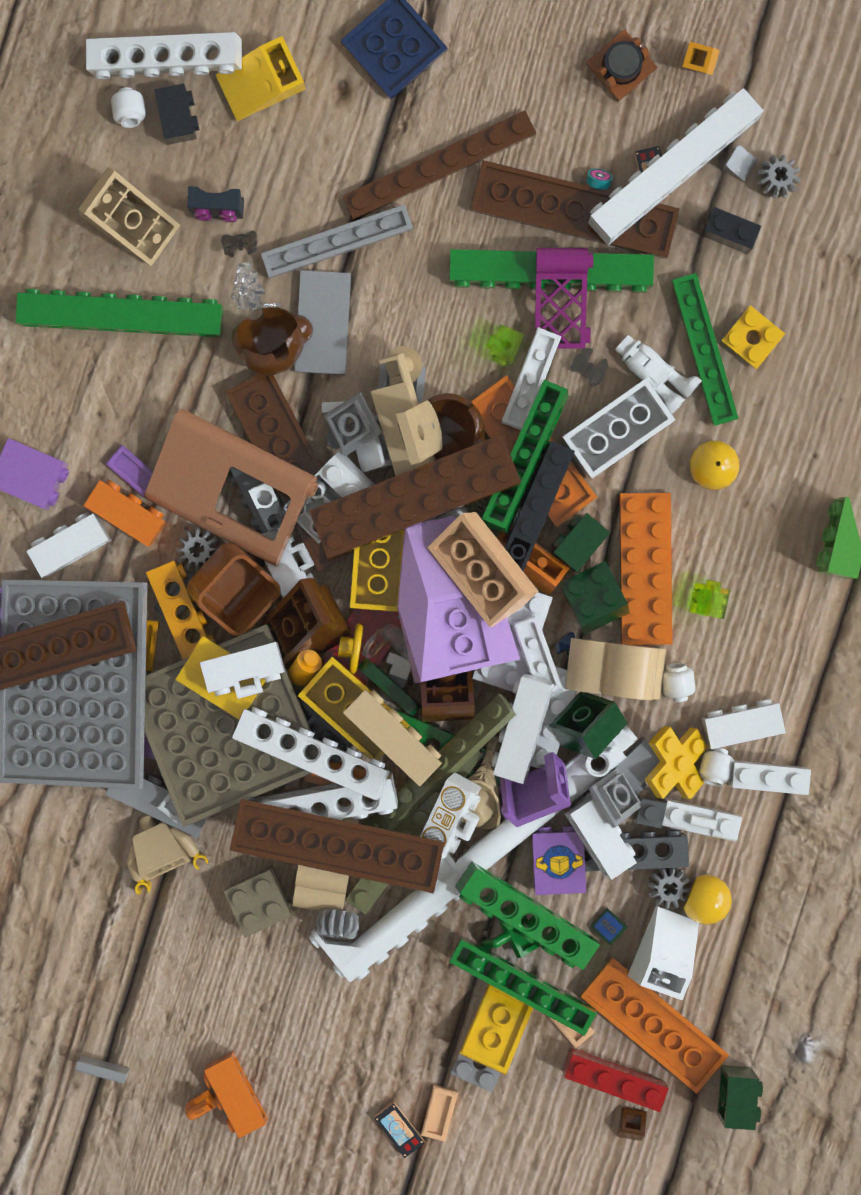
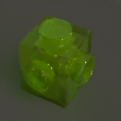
(504, 345)
(709, 599)

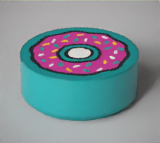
(599, 179)

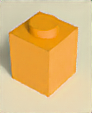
(701, 58)

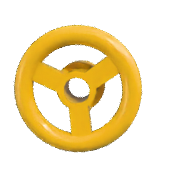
(350, 648)

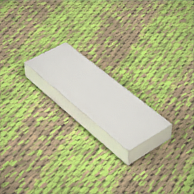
(536, 650)

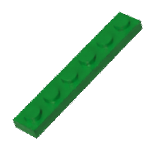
(704, 349)

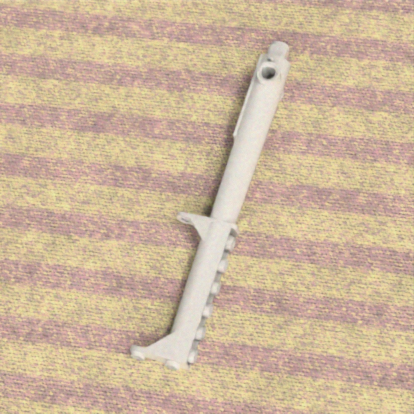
(410, 915)

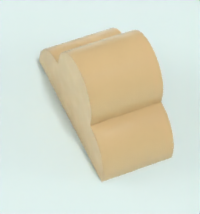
(128, 217)
(615, 669)
(320, 888)

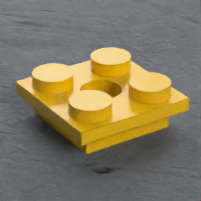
(768, 335)

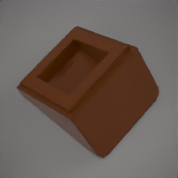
(632, 1124)

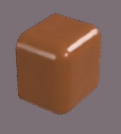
(233, 589)

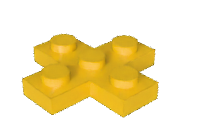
(676, 762)

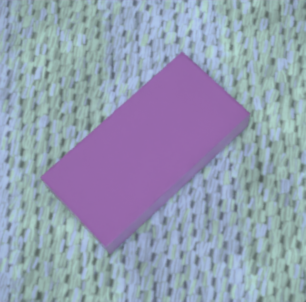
(130, 469)

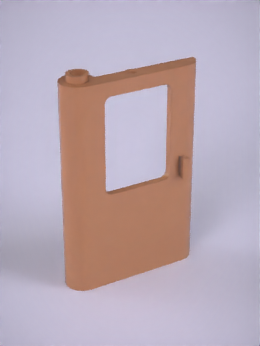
(195, 469)

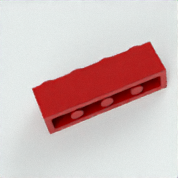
(615, 1079)

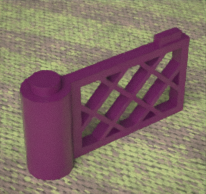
(567, 265)

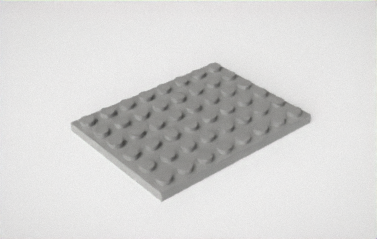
(81, 722)

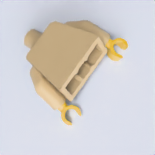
(159, 851)

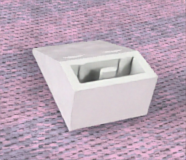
(335, 480)
(666, 954)

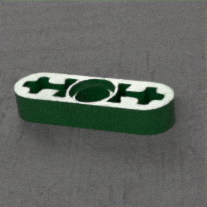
(389, 686)

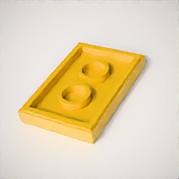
(192, 677)
(496, 1030)

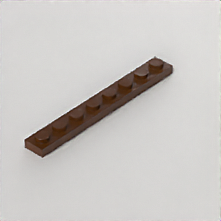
(439, 165)

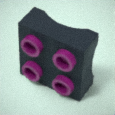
(224, 205)

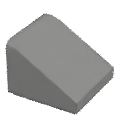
(740, 163)

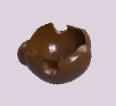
(271, 341)
(459, 423)

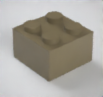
(258, 901)

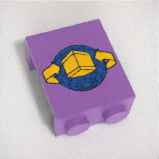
(558, 861)

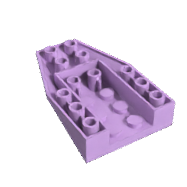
(436, 618)

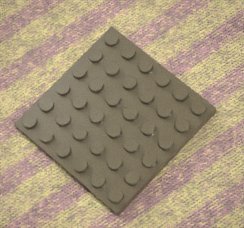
(195, 743)

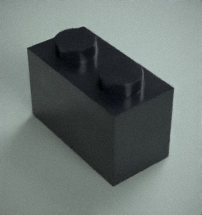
(176, 114)
(731, 230)

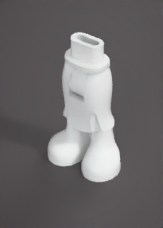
(648, 364)

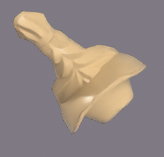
(489, 806)

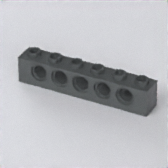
(675, 857)

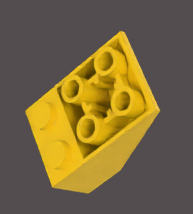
(265, 79)

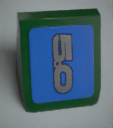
(609, 926)

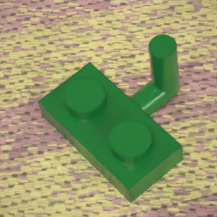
(519, 945)

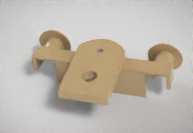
(407, 425)

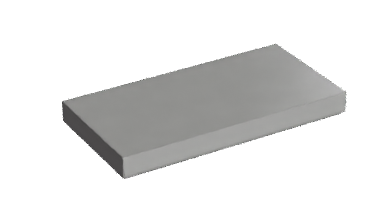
(325, 303)

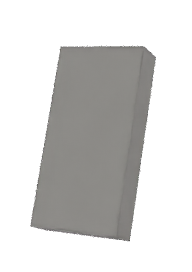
(102, 1069)

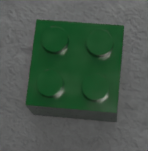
(580, 541)
(594, 597)
(588, 724)
(739, 1097)

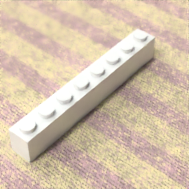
(675, 166)

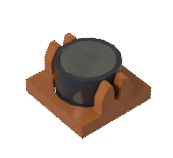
(622, 64)

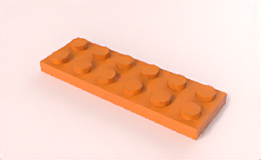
(573, 492)
(646, 568)
(654, 1025)

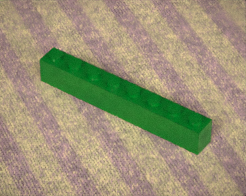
(519, 269)
(119, 314)

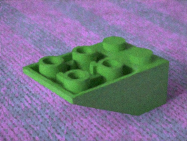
(842, 542)

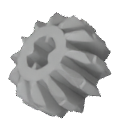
(771, 169)
(192, 543)
(669, 896)
(337, 924)

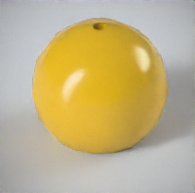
(704, 466)
(708, 900)

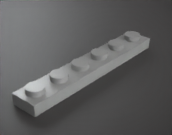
(337, 241)

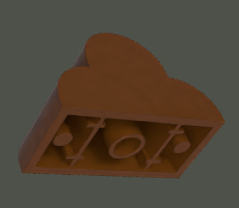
(306, 621)
(448, 698)

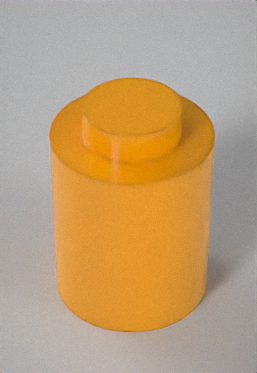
(304, 667)

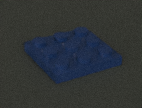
(394, 46)

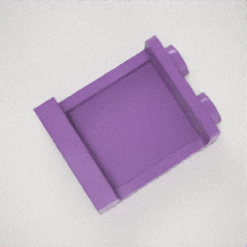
(31, 474)
(539, 795)

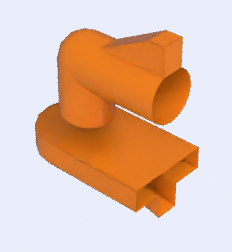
(200, 1105)

